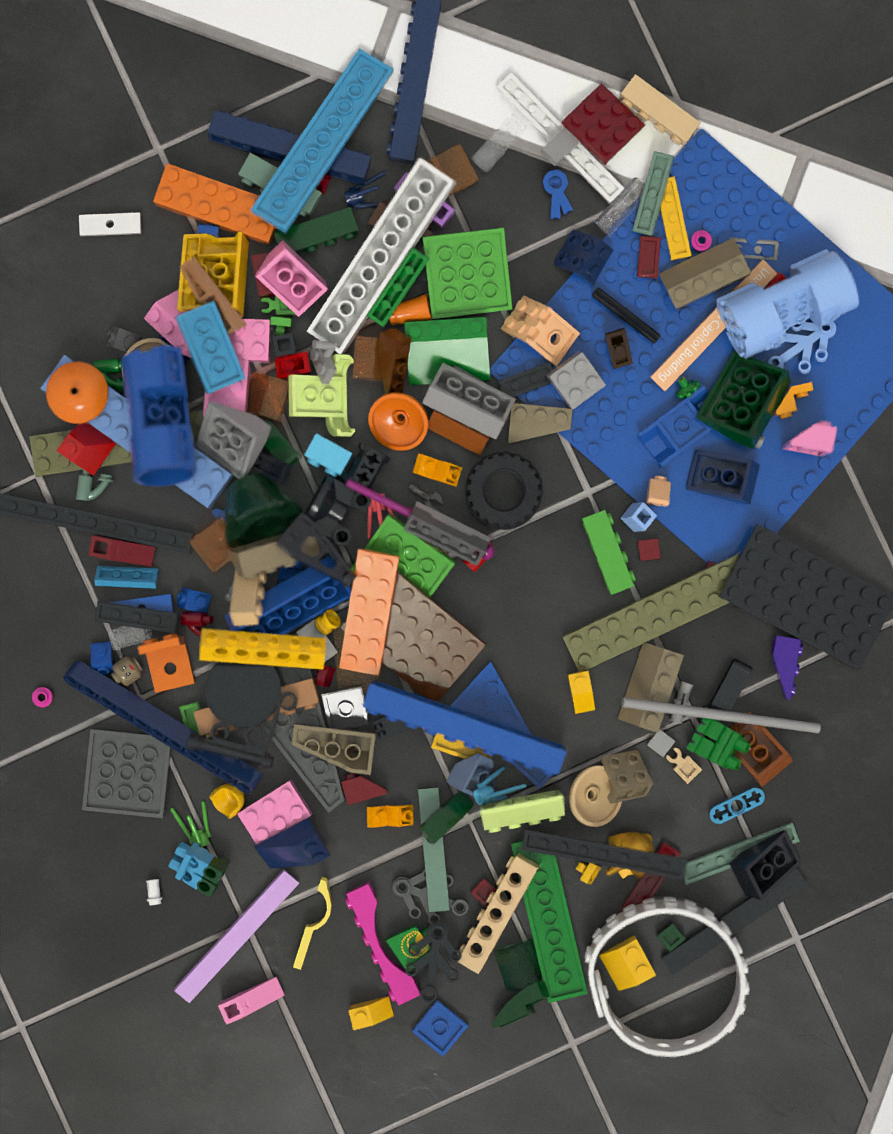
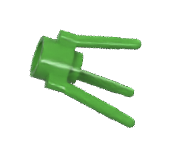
(196, 835)

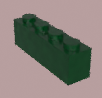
(320, 231)

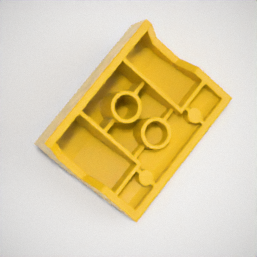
(223, 261)

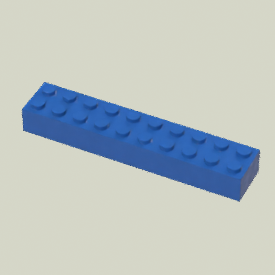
(465, 727)

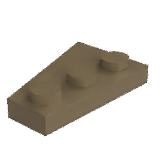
(537, 420)

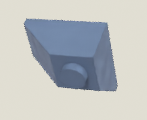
(471, 772)

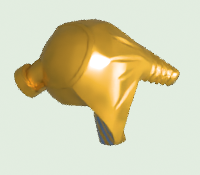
(630, 840)

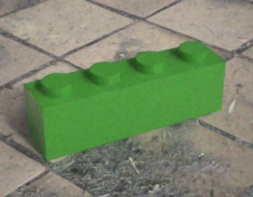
(607, 552)

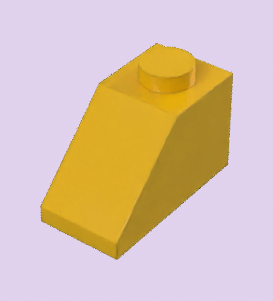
(581, 691)
(370, 1012)

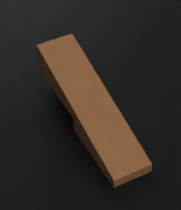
(207, 291)

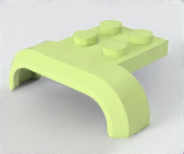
(313, 399)

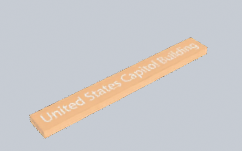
(704, 333)

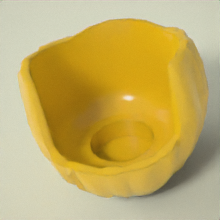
(227, 800)

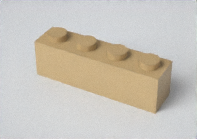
(659, 110)
(247, 598)

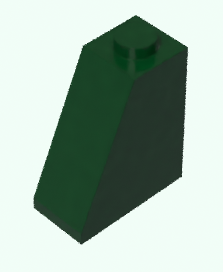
(280, 447)

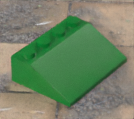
(448, 342)

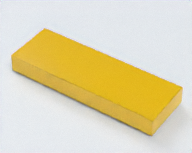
(455, 748)

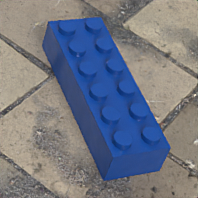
(297, 601)

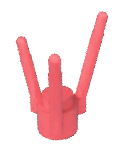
(376, 507)

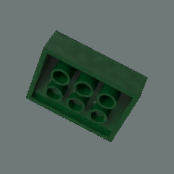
(744, 399)

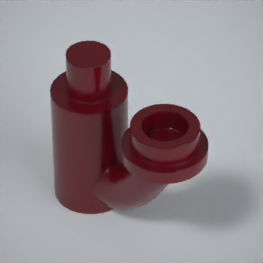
(195, 619)

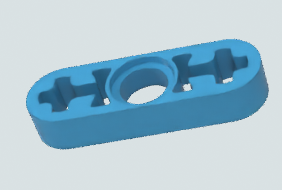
(748, 793)

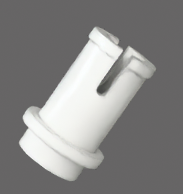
(153, 892)

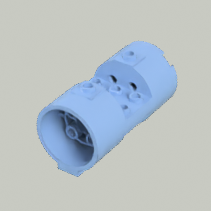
(816, 290)

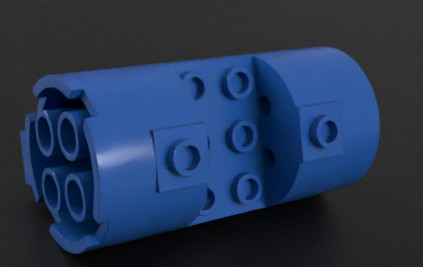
(159, 416)

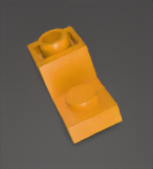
(787, 404)
(437, 470)
(390, 815)

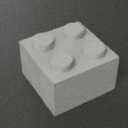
(575, 380)

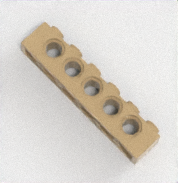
(476, 960)

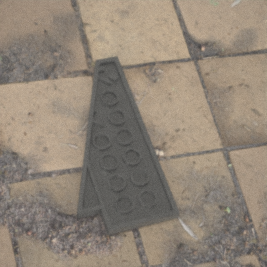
(316, 772)

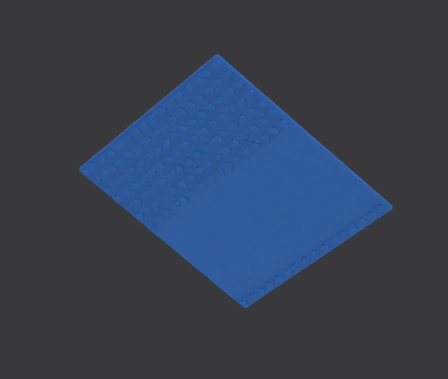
(848, 388)

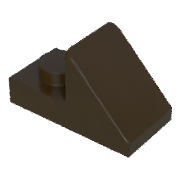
(618, 348)

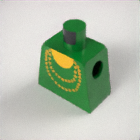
(401, 941)

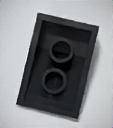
(765, 865)

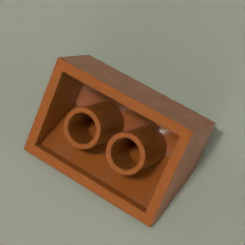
(458, 432)

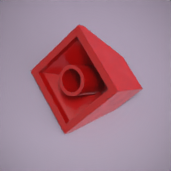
(86, 447)

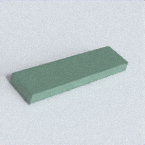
(653, 193)

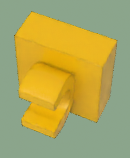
(589, 872)

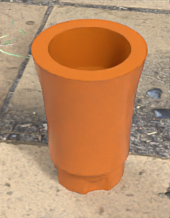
(412, 311)

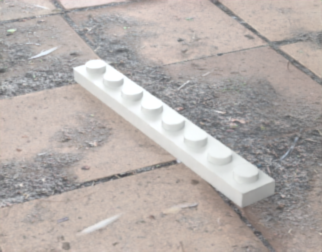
(550, 127)

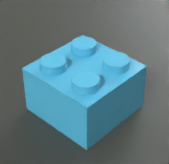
(328, 455)

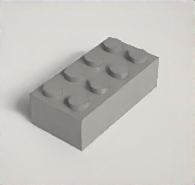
(469, 401)

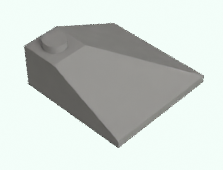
(232, 438)

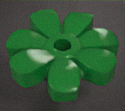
(686, 387)

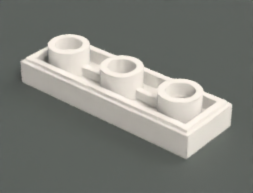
(98, 224)

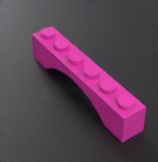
(364, 903)

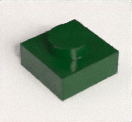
(670, 937)

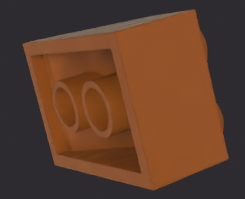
(765, 755)

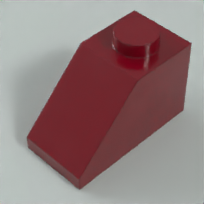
(361, 788)

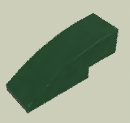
(445, 817)
(521, 1004)

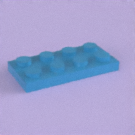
(210, 347)

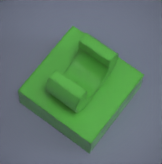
(281, 323)

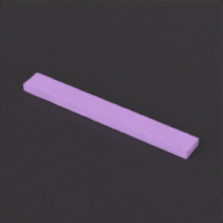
(236, 936)

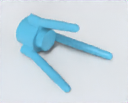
(486, 794)

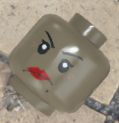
(126, 671)

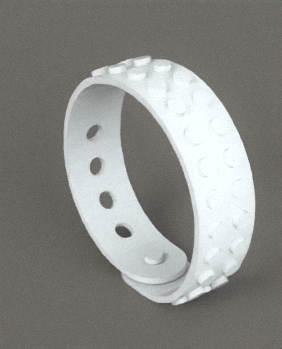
(690, 1043)

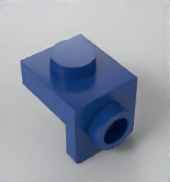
(193, 600)
(102, 657)

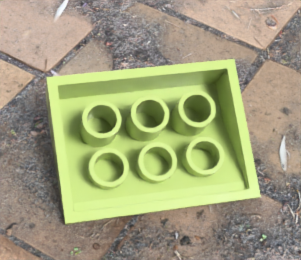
(522, 810)

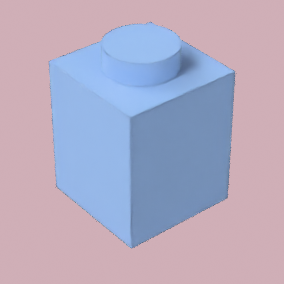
(638, 517)

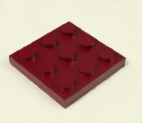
(603, 124)

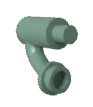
(85, 485)

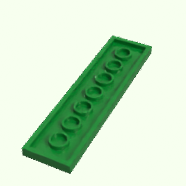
(552, 928)

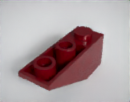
(121, 550)

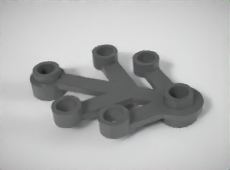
(422, 894)

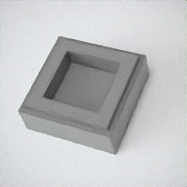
(661, 743)

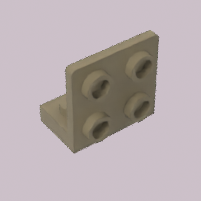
(627, 776)

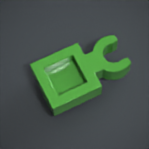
(281, 308)

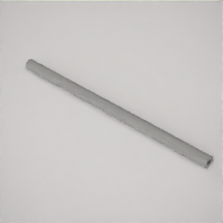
(720, 715)

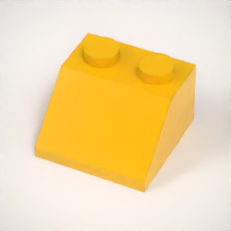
(627, 964)

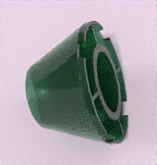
(257, 510)

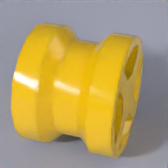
(327, 622)

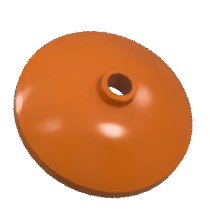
(91, 395)
(392, 429)

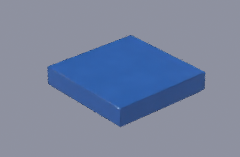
(440, 1027)

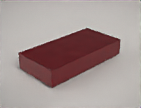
(648, 257)

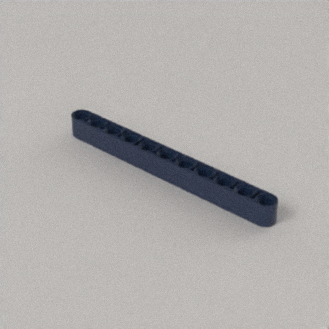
(158, 725)

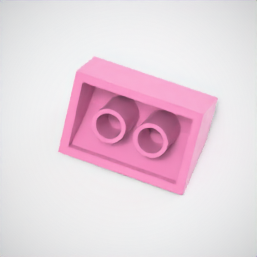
(291, 278)
(163, 319)
(814, 440)

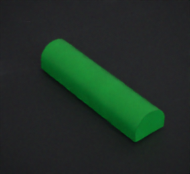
(398, 287)

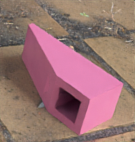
(250, 1000)

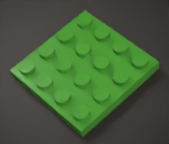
(467, 273)
(418, 560)

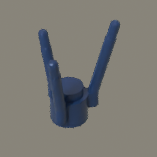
(355, 195)

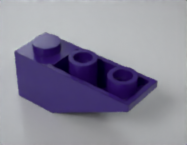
(784, 658)

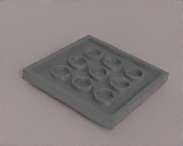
(126, 774)

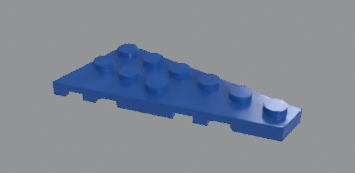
(489, 699)

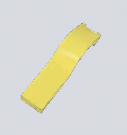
(324, 889)

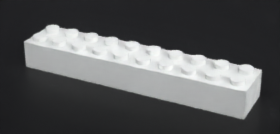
(382, 255)

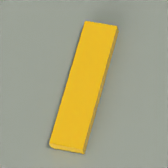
(674, 223)

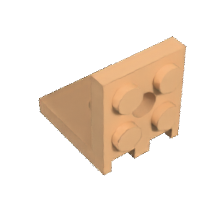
(536, 324)

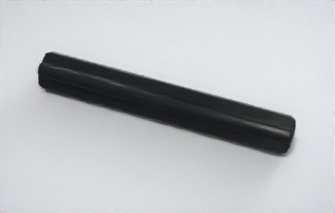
(626, 315)

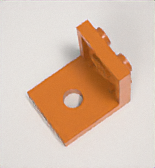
(172, 650)

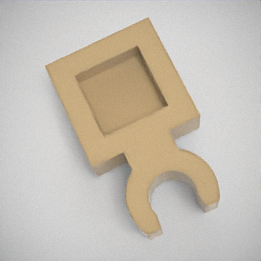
(685, 767)

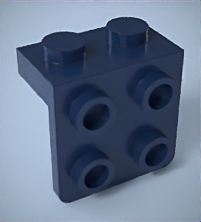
(583, 255)

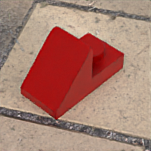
(292, 365)

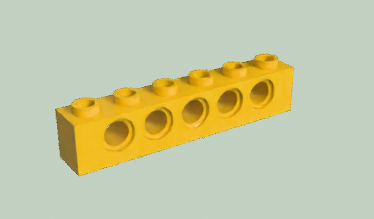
(262, 649)

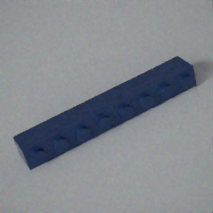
(415, 81)
(277, 143)

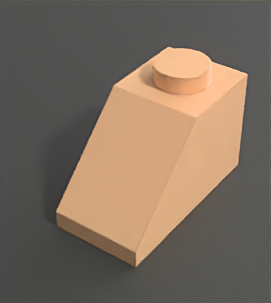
(658, 491)

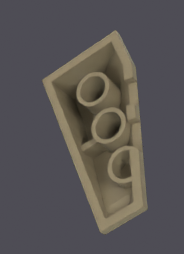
(342, 747)

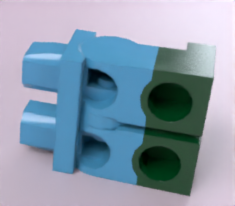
(198, 868)

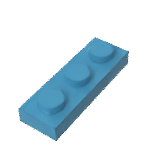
(126, 577)

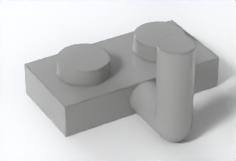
(322, 360)

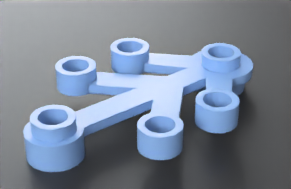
(805, 344)

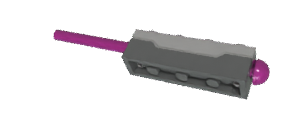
(436, 528)

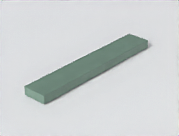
(433, 855)
(720, 859)

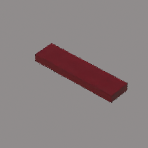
(649, 883)

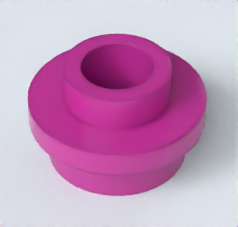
(701, 247)
(48, 697)

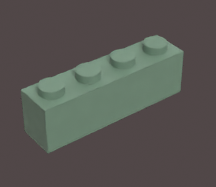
(259, 173)

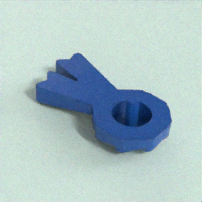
(555, 184)

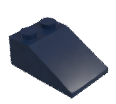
(723, 476)
(294, 846)

